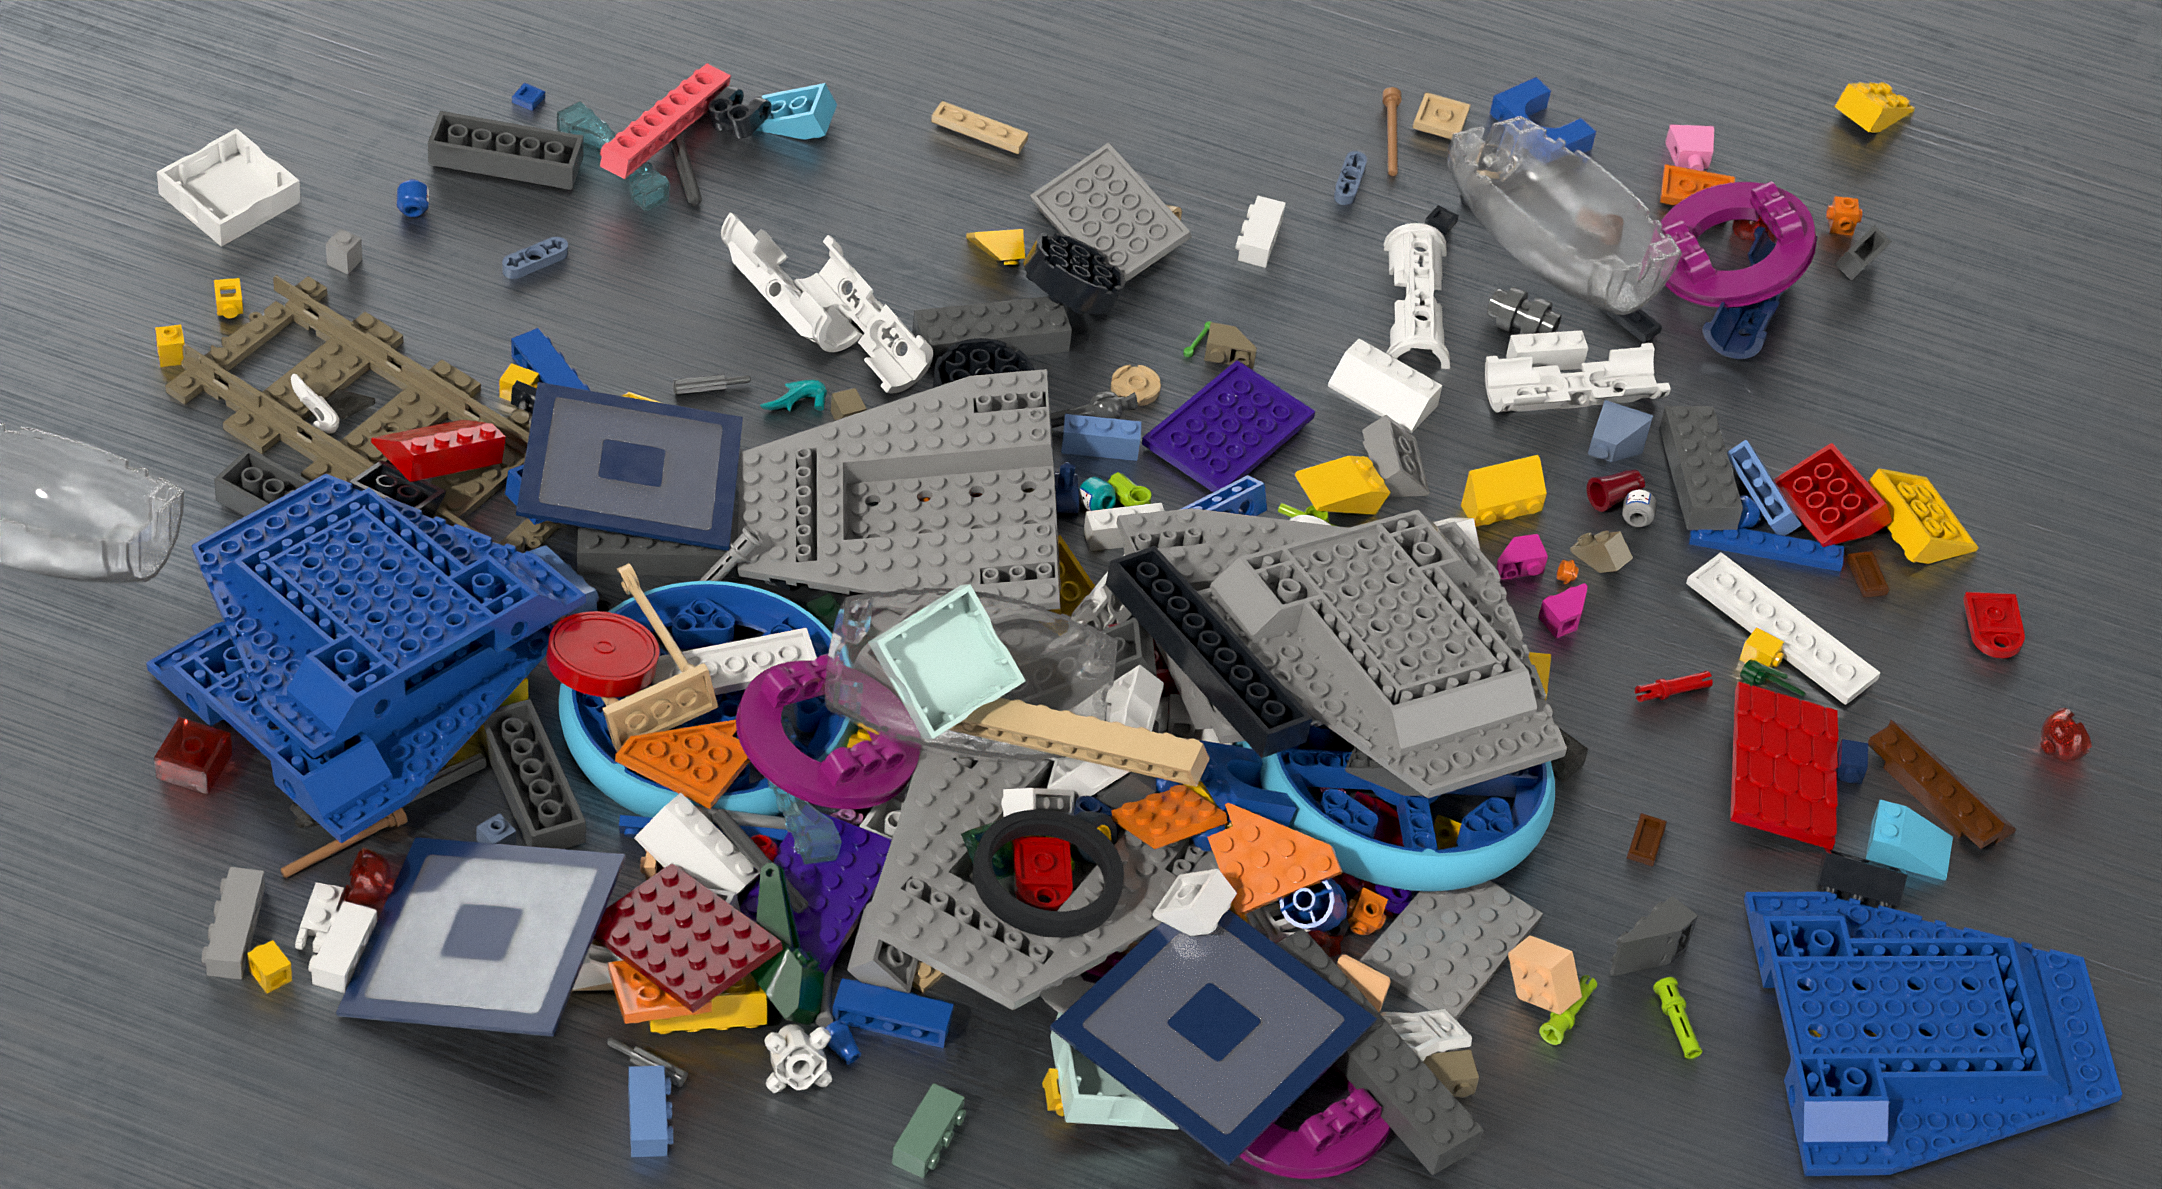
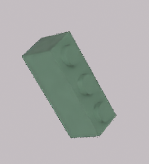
(929, 1131)

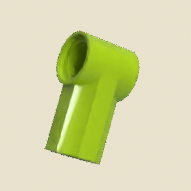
(1128, 492)

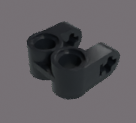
(729, 112)

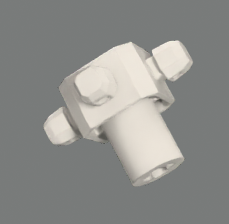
(798, 1058)

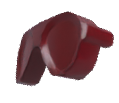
(1350, 885)

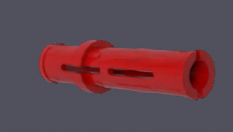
(1663, 688)

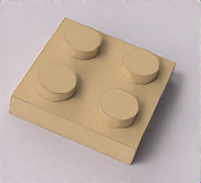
(1441, 116)

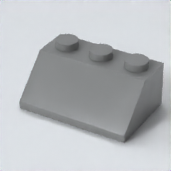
(1396, 458)
(879, 962)

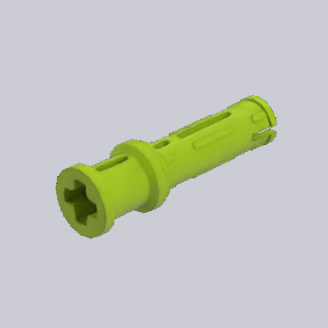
(1674, 1007)
(1554, 1029)

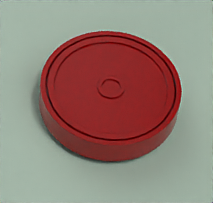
(602, 654)

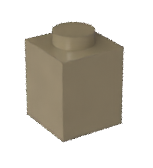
(846, 404)

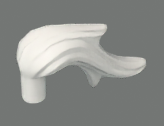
(327, 418)

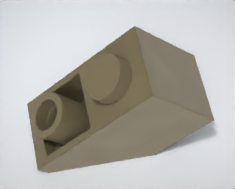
(1227, 345)
(1602, 551)

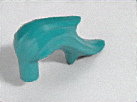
(797, 391)

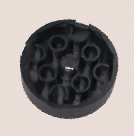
(1073, 274)
(978, 357)

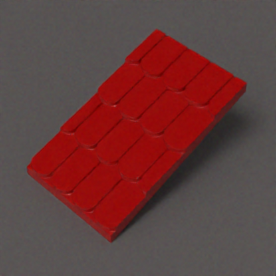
(1784, 766)

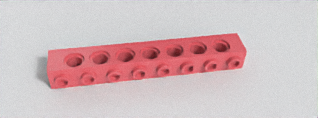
(663, 121)

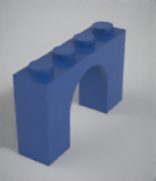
(1533, 97)
(1231, 779)

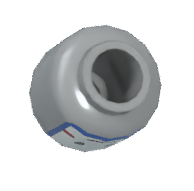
(1639, 508)

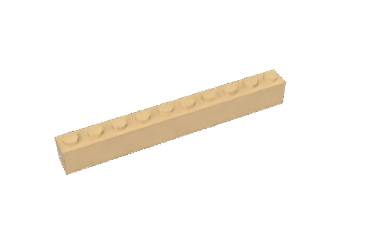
(1088, 739)

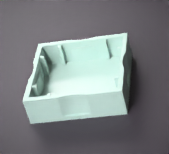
(946, 661)
(1096, 1097)

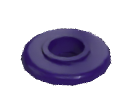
(1394, 903)

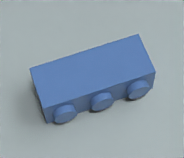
(1101, 437)
(649, 1111)

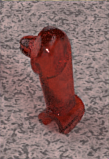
(1327, 941)

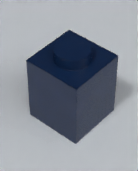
(1852, 761)

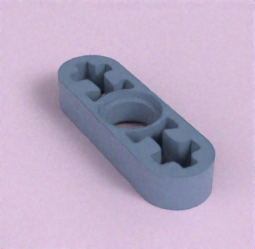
(1351, 185)
(519, 263)

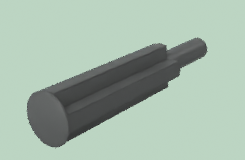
(706, 383)
(645, 1058)

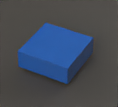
(528, 96)

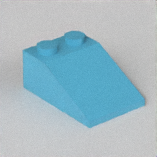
(800, 112)
(1908, 841)

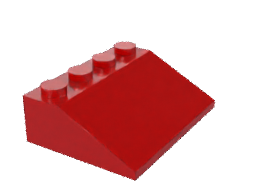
(442, 448)
(1833, 498)

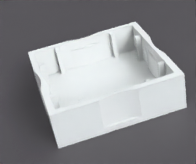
(228, 187)
(1135, 705)

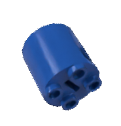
(1316, 907)

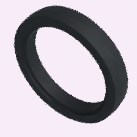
(1036, 920)

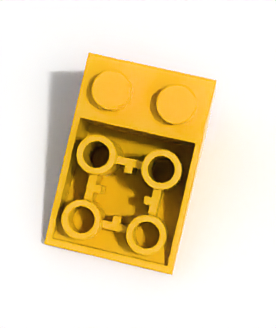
(1873, 105)

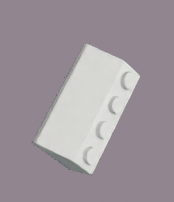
(1385, 385)
(697, 847)

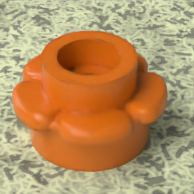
(1567, 571)

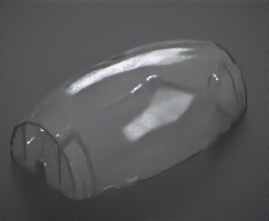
(1562, 215)
(82, 511)
(1059, 658)

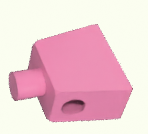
(1691, 145)

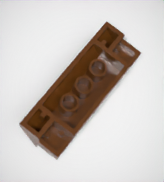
(1938, 787)

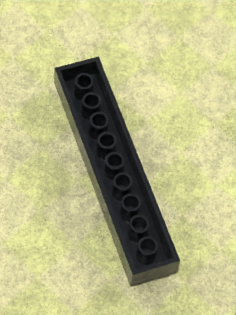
(1208, 652)

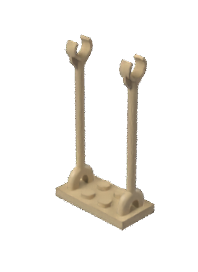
(664, 703)

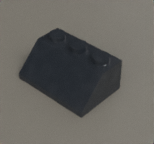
(391, 483)
(1861, 878)

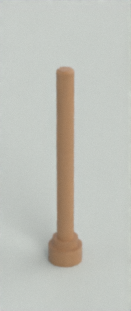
(1392, 99)
(394, 819)

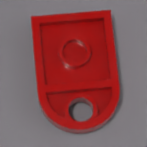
(1994, 620)
(1040, 869)

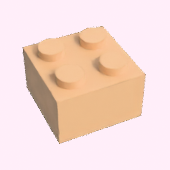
(1545, 974)

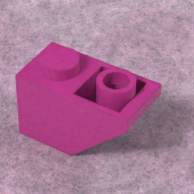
(1522, 558)
(1563, 611)

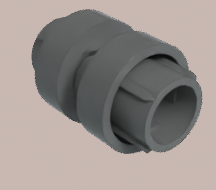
(1514, 310)

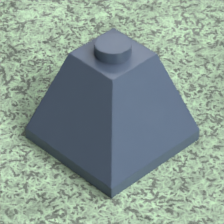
(1619, 432)

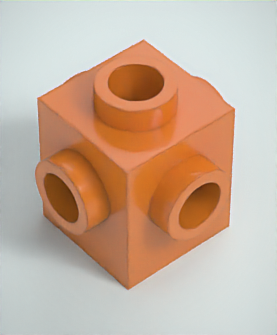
(1843, 210)
(1366, 912)

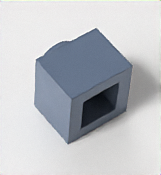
(496, 831)

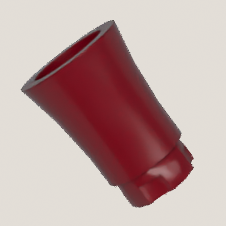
(1612, 489)

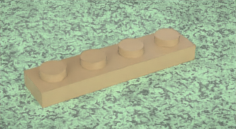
(980, 127)

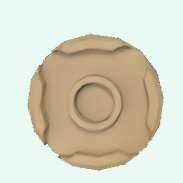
(1137, 379)

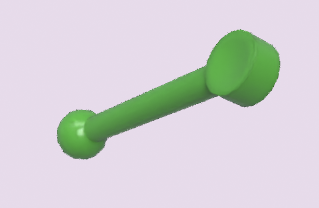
(1188, 351)

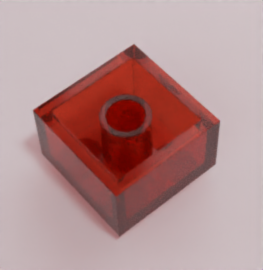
(193, 755)

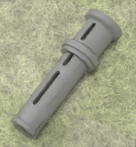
(737, 553)

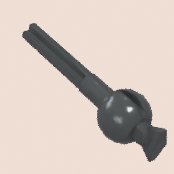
(1102, 404)

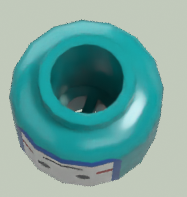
(1096, 494)

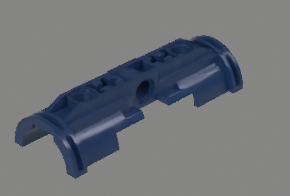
(1731, 322)

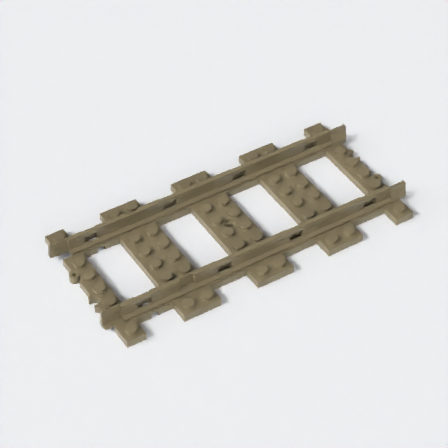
(344, 357)

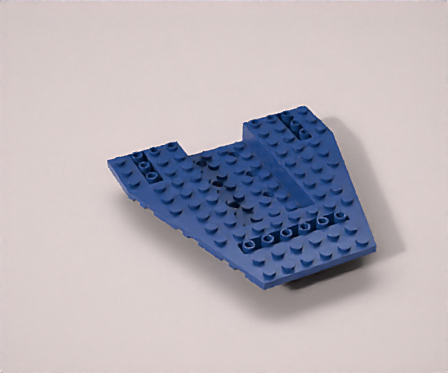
(316, 652)
(378, 766)
(1911, 1096)

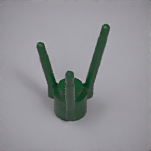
(1757, 673)

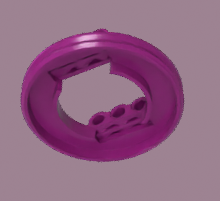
(1782, 213)
(848, 776)
(1326, 1142)

